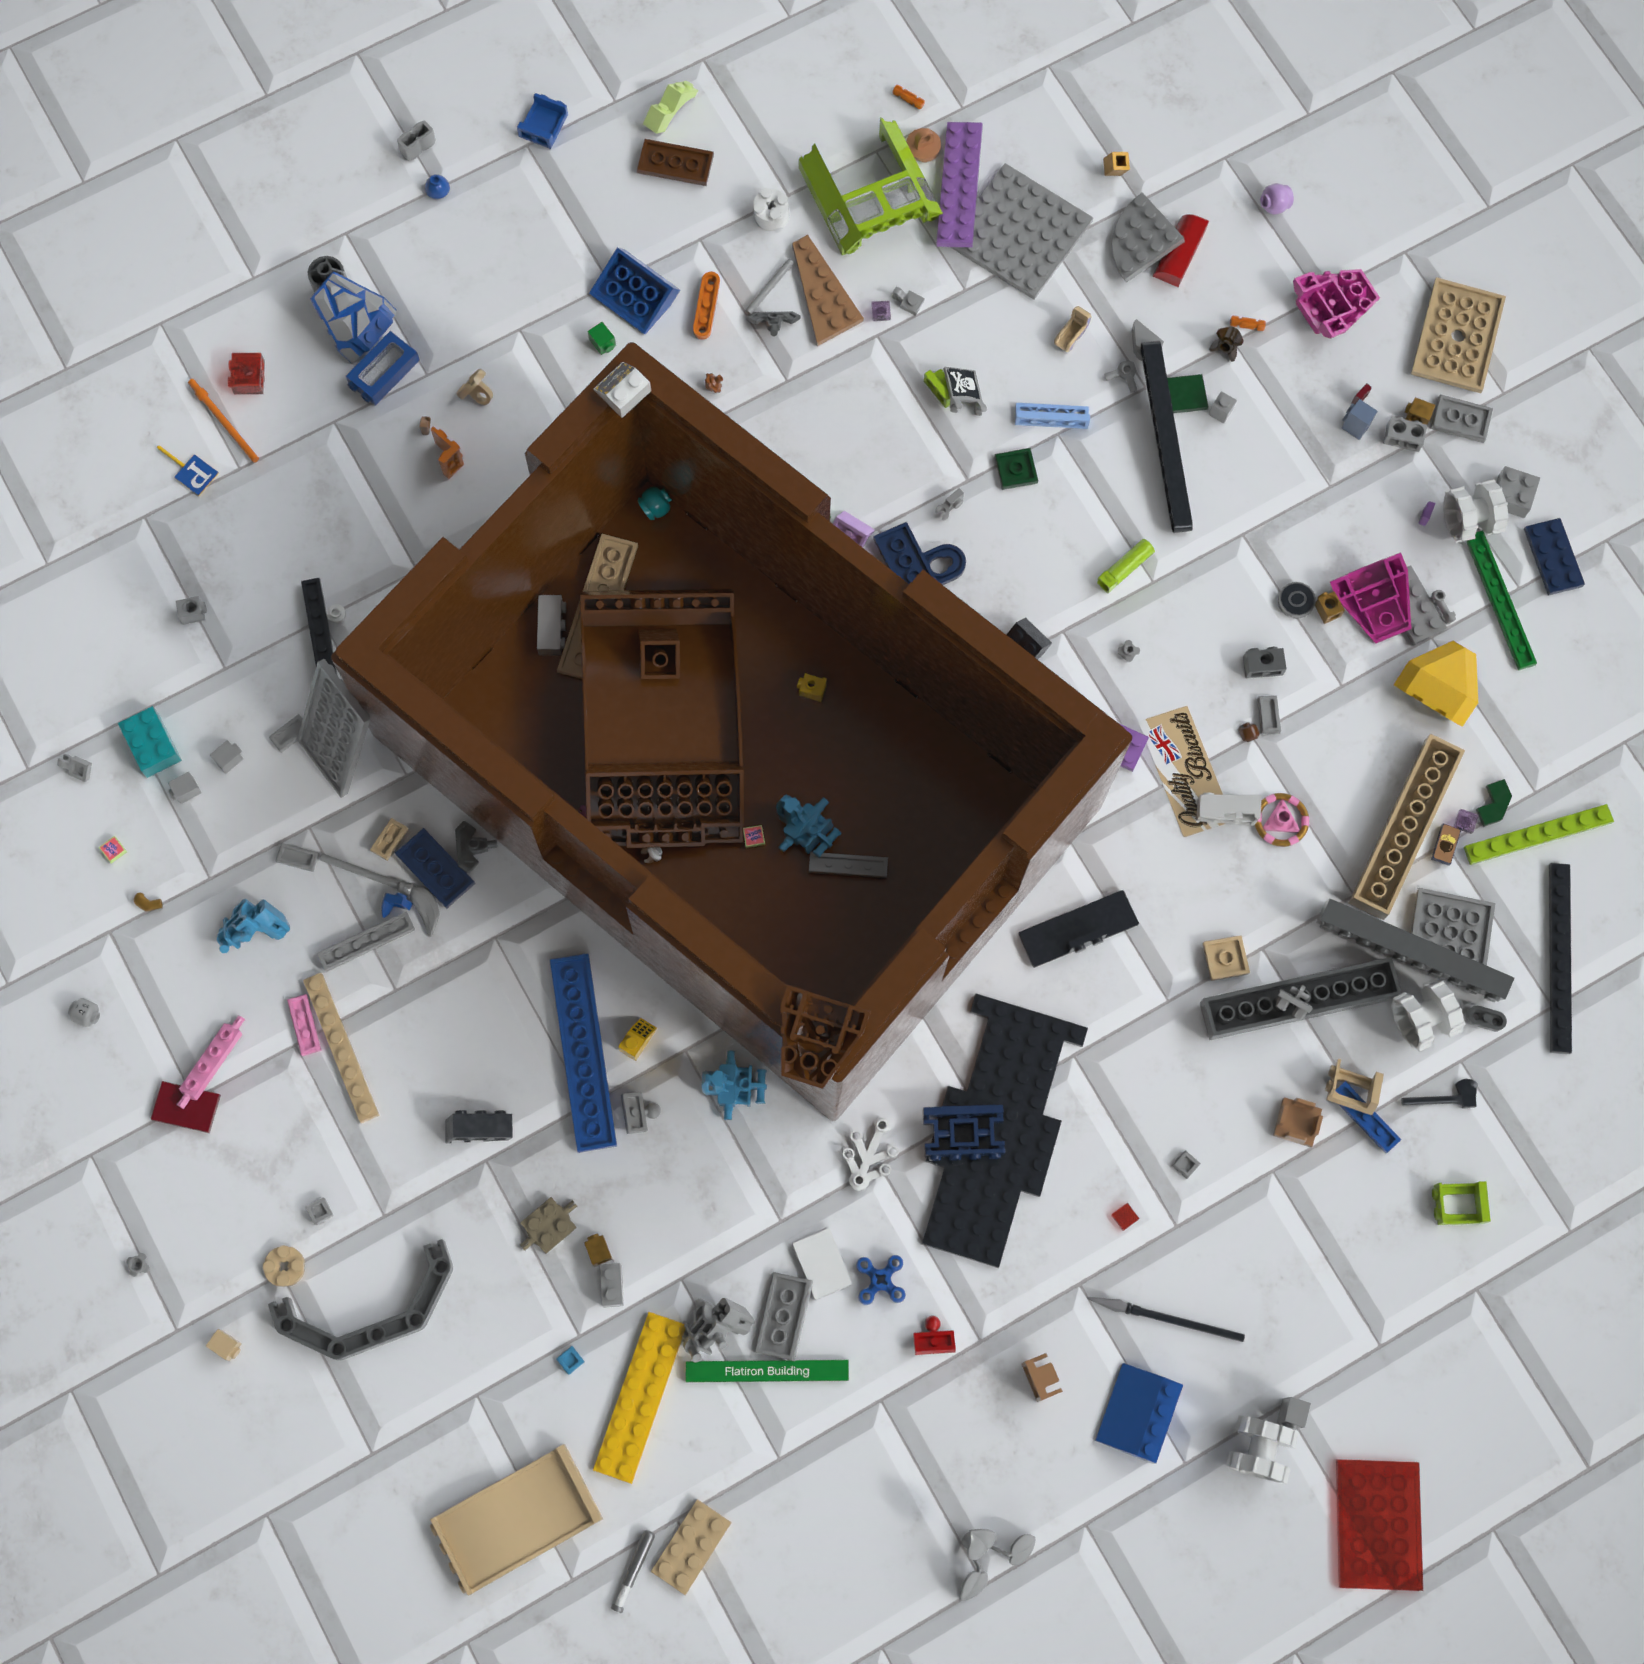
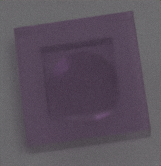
(881, 310)
(1466, 821)

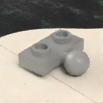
(635, 1112)

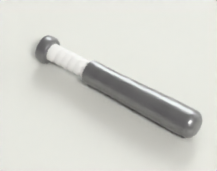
(634, 1568)

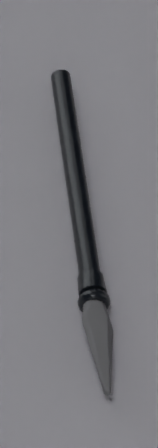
(1119, 1306)

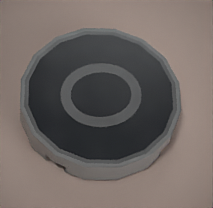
(1296, 600)

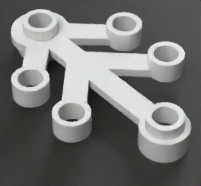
(869, 1157)

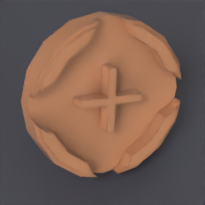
(924, 144)

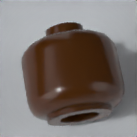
(1249, 732)

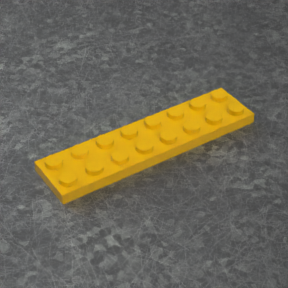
(640, 1398)

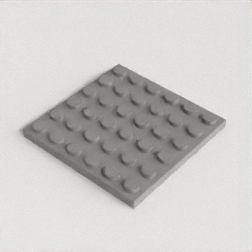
(1023, 231)

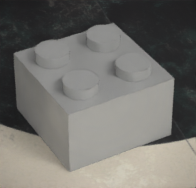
(1518, 490)

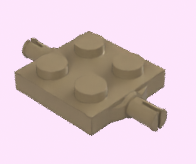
(548, 1225)

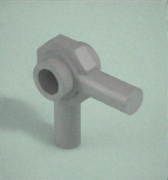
(1126, 371)

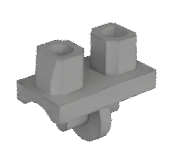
(1286, 998)

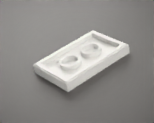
(822, 1263)

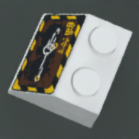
(623, 388)

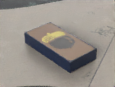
(1446, 844)

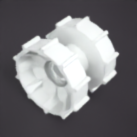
(1486, 508)
(1417, 1019)
(1262, 1449)

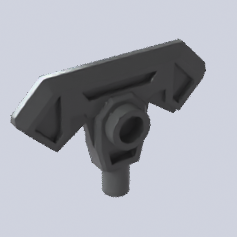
(773, 319)
(469, 846)

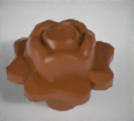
(713, 382)

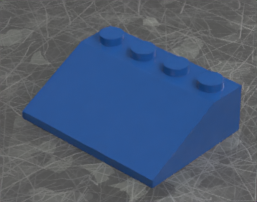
(634, 290)
(1139, 1413)

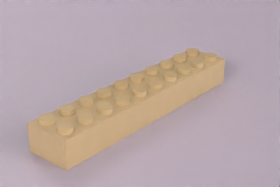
(1406, 827)

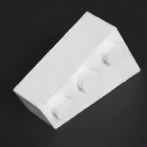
(1229, 809)

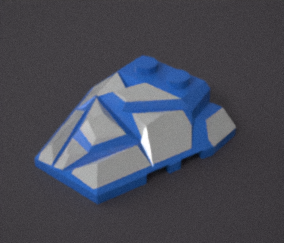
(352, 315)

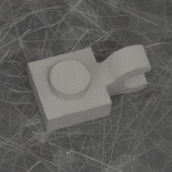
(910, 302)
(953, 501)
(77, 767)

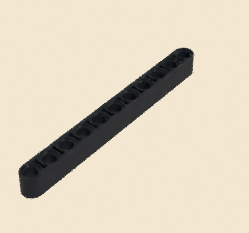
(1166, 437)

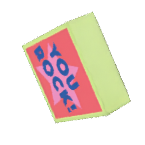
(753, 836)
(113, 849)

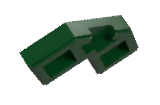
(1501, 797)

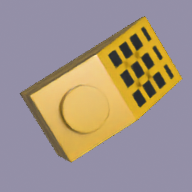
(637, 1039)

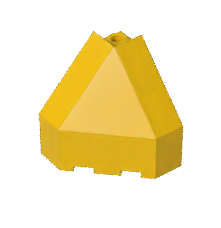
(1443, 681)

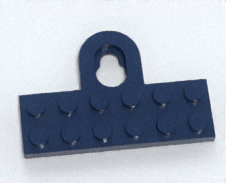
(907, 560)

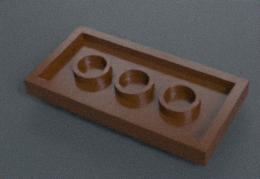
(675, 162)

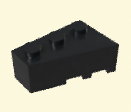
(479, 1126)

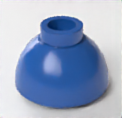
(437, 186)

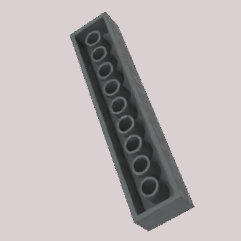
(1415, 950)
(1327, 992)

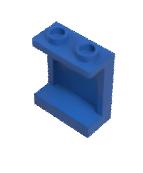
(543, 121)

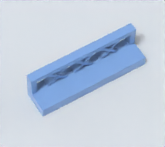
(1050, 418)

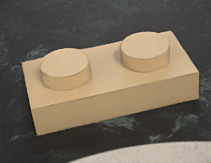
(389, 839)

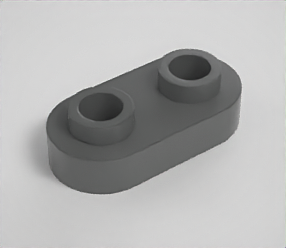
(1485, 1018)

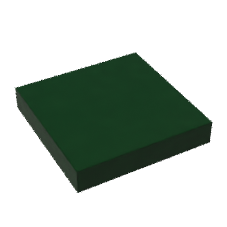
(1188, 393)
(1016, 468)

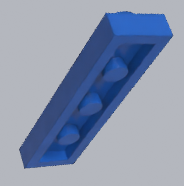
(1371, 1124)

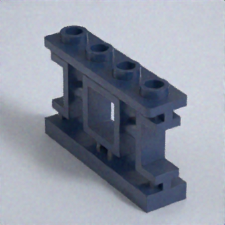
(964, 1148)

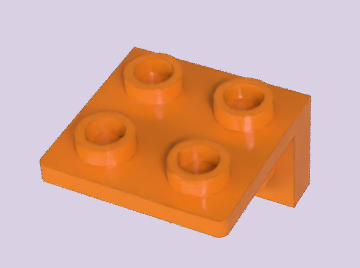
(451, 458)

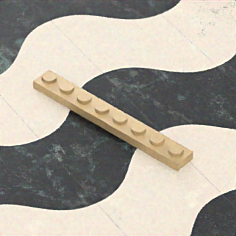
(341, 1048)

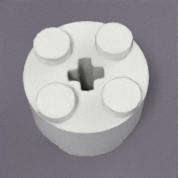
(771, 209)

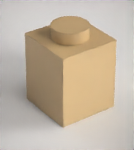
(224, 1345)

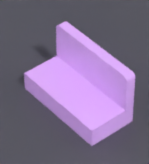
(853, 527)

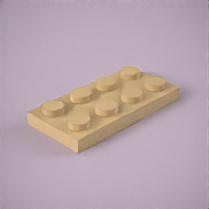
(691, 1547)

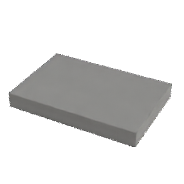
(1462, 418)

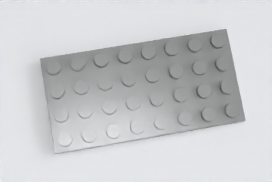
(333, 728)

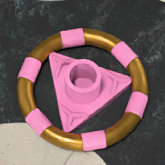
(1282, 820)

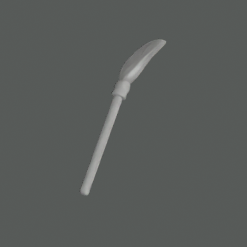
(420, 897)

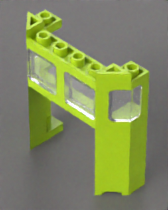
(875, 205)

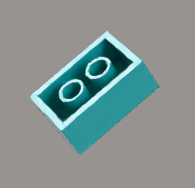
(149, 742)

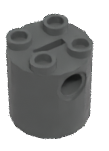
(322, 268)

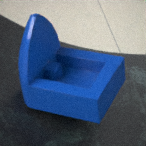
(398, 900)

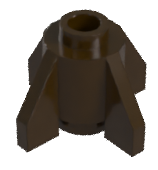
(1228, 341)

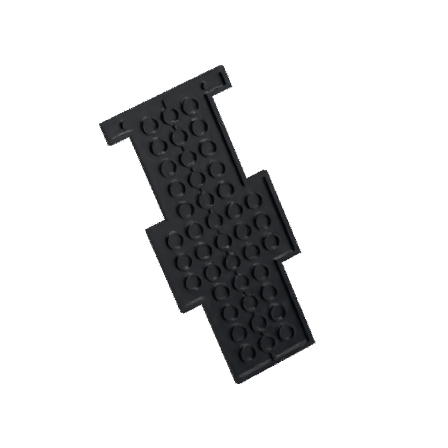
(1014, 1071)

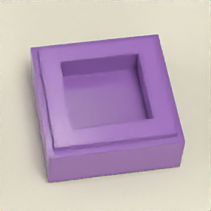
(1426, 514)

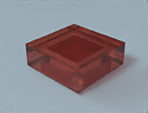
(1125, 1216)

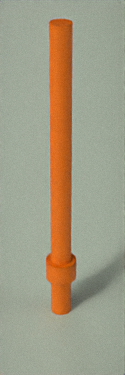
(202, 395)

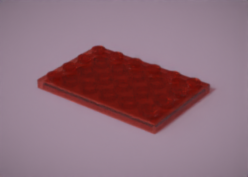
(1379, 1525)

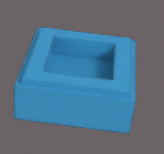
(570, 1360)

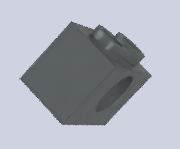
(1255, 668)

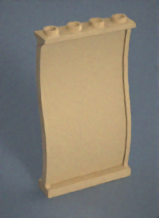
(515, 1520)

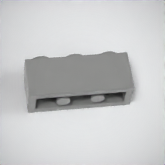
(551, 625)

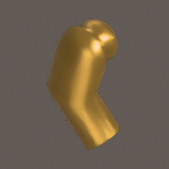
(145, 904)

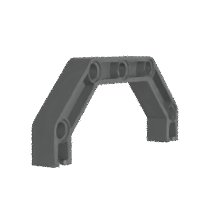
(391, 1328)

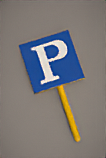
(194, 474)

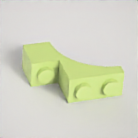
(673, 99)

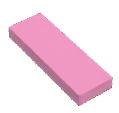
(304, 1025)

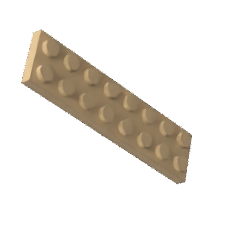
(607, 573)

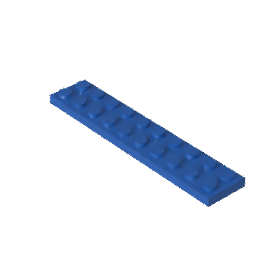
(583, 1053)

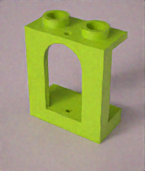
(1480, 1193)

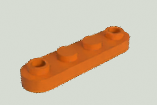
(706, 305)

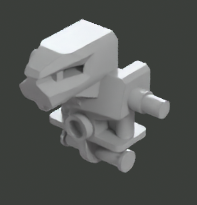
(712, 1325)

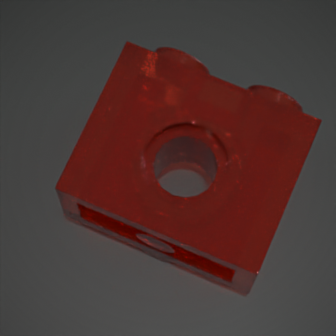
(241, 365)

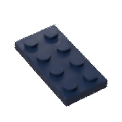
(1554, 556)
(435, 868)

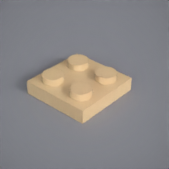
(1226, 958)

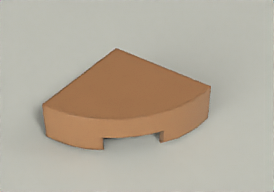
(425, 425)

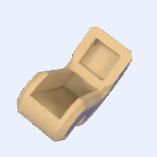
(1073, 329)

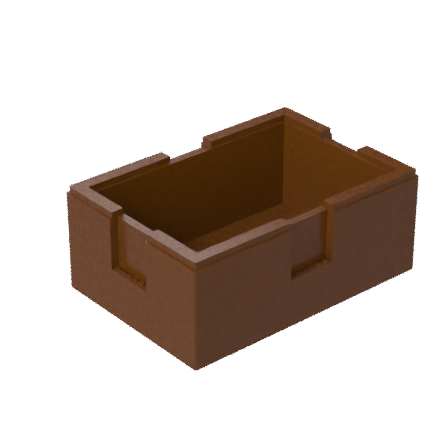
(891, 757)

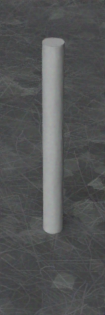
(771, 284)

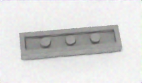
(849, 865)

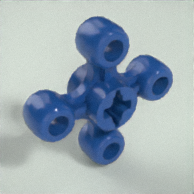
(887, 1273)

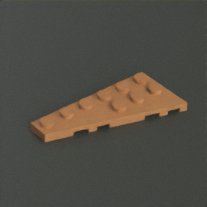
(826, 299)

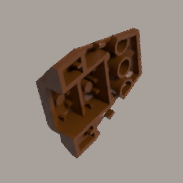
(817, 1035)

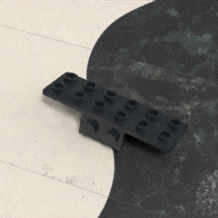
(1078, 929)

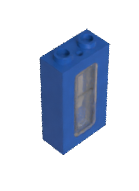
(382, 368)

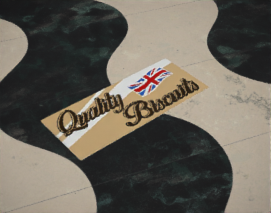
(1181, 765)

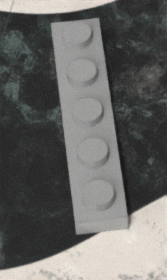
(366, 941)

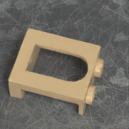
(1372, 1085)

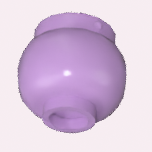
(1277, 198)

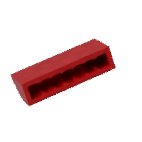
(1175, 264)

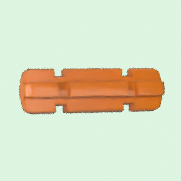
(908, 96)
(1248, 323)

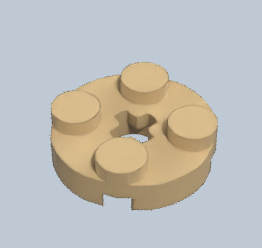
(272, 1266)

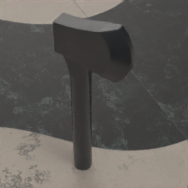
(1466, 1096)

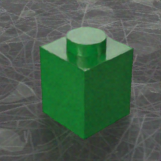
(602, 338)

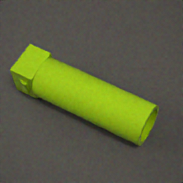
(1125, 565)

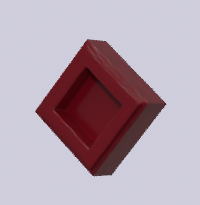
(1362, 394)

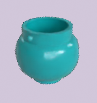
(655, 502)

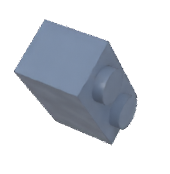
(1358, 419)

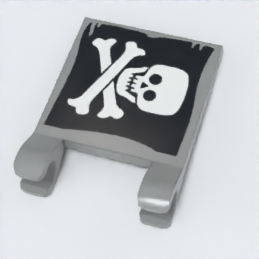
(963, 387)

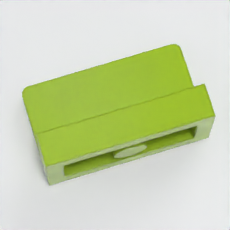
(937, 384)

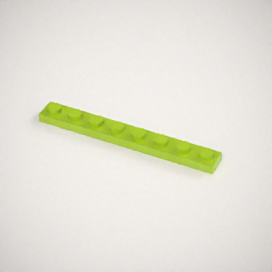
(1538, 834)

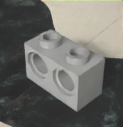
(1405, 438)

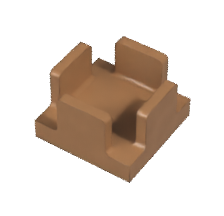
(1298, 1121)
(1041, 1377)

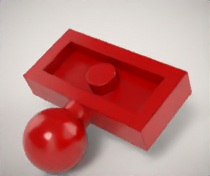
(934, 1341)

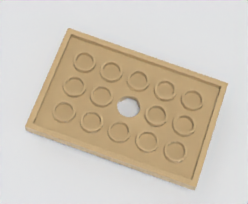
(1476, 316)

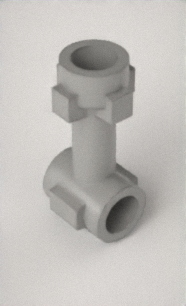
(1438, 599)

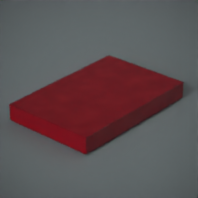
(196, 1115)

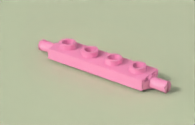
(210, 1061)

